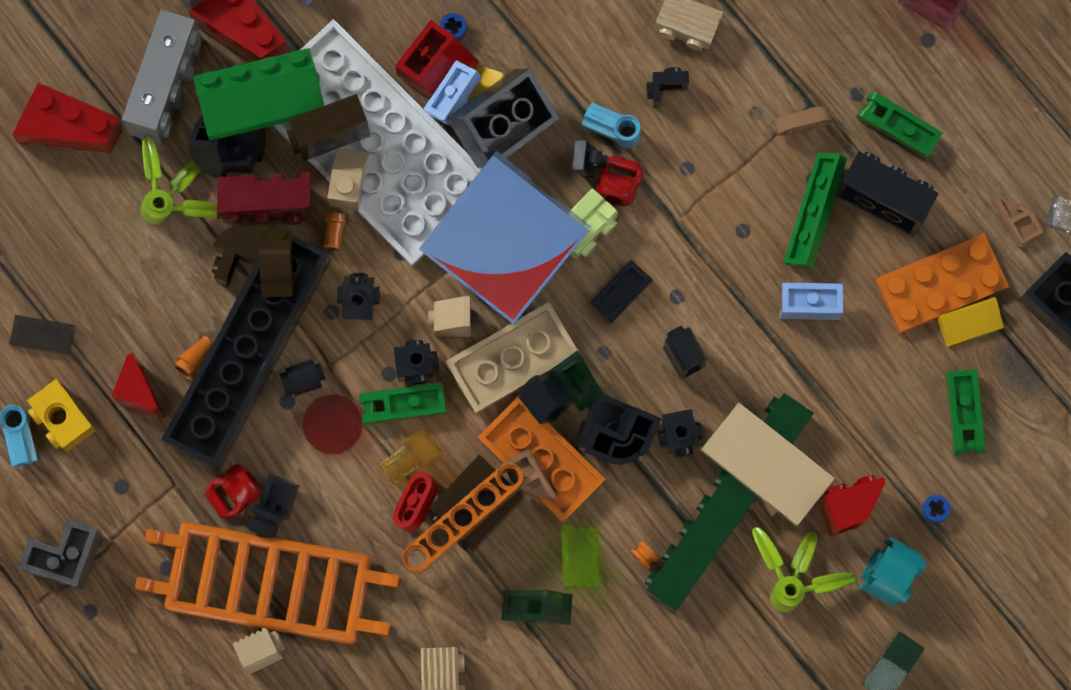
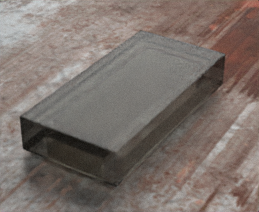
(42, 335)

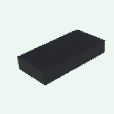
(621, 291)

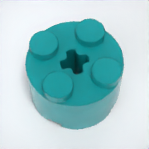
(892, 572)

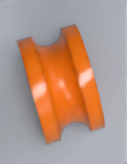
(644, 555)

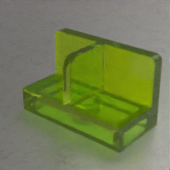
(580, 557)

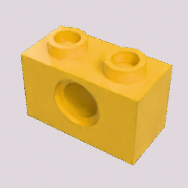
(53, 399)

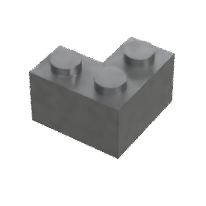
(67, 563)

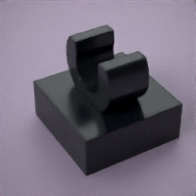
(587, 158)

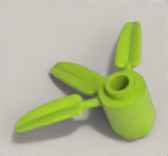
(178, 184)
(800, 564)

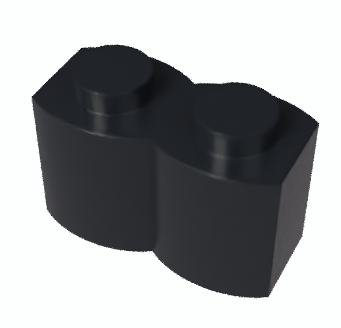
(684, 352)

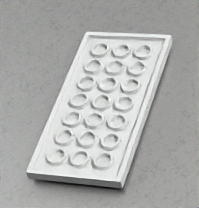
(412, 162)

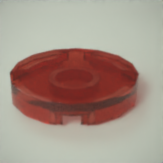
(332, 424)

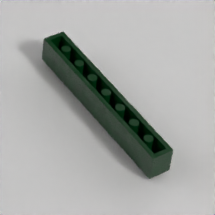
(717, 517)

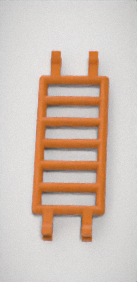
(260, 619)

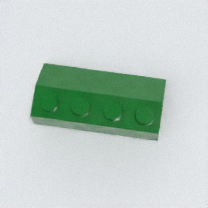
(258, 94)

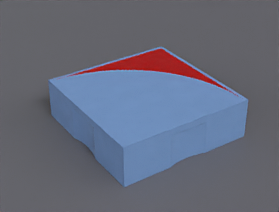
(504, 237)

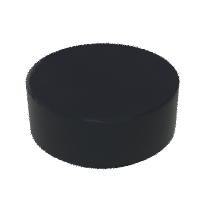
(261, 527)

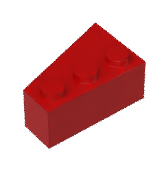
(241, 27)
(66, 122)

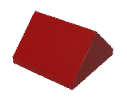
(134, 389)

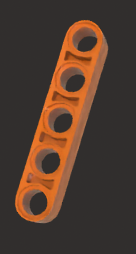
(469, 504)

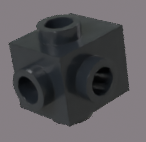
(358, 296)
(408, 354)
(680, 422)

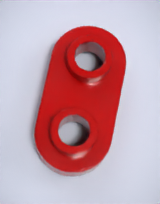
(415, 501)

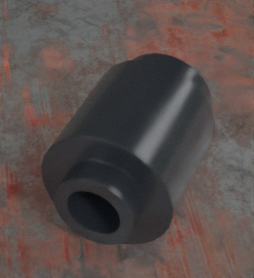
(302, 378)

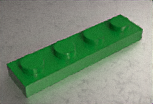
(815, 210)

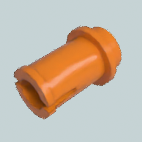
(334, 230)

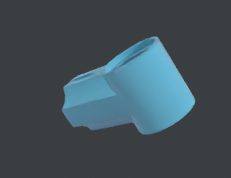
(609, 124)
(18, 439)

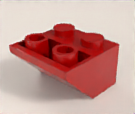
(431, 58)
(850, 507)

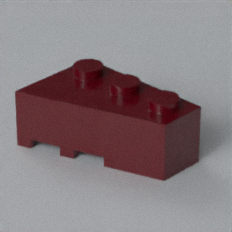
(263, 199)

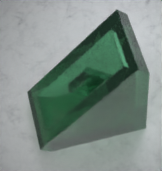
(577, 380)

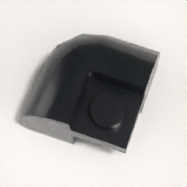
(226, 154)
(616, 431)

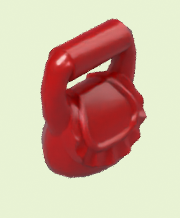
(617, 188)
(239, 486)

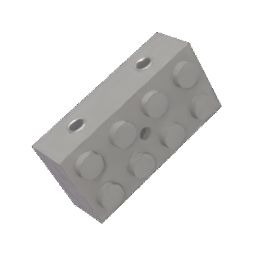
(162, 77)

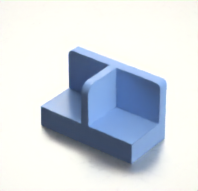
(452, 92)
(812, 301)

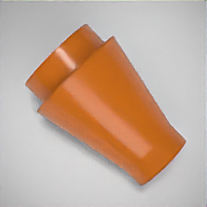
(191, 359)

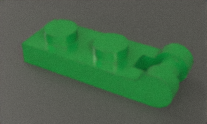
(899, 125)
(403, 403)
(965, 411)

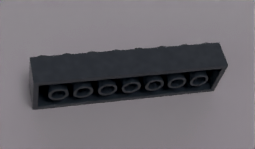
(242, 361)

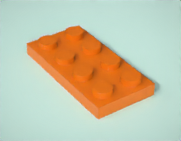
(941, 283)
(562, 465)

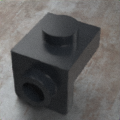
(670, 80)
(276, 500)

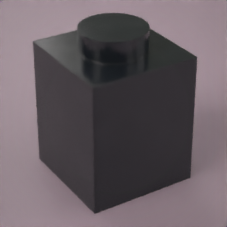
(545, 398)

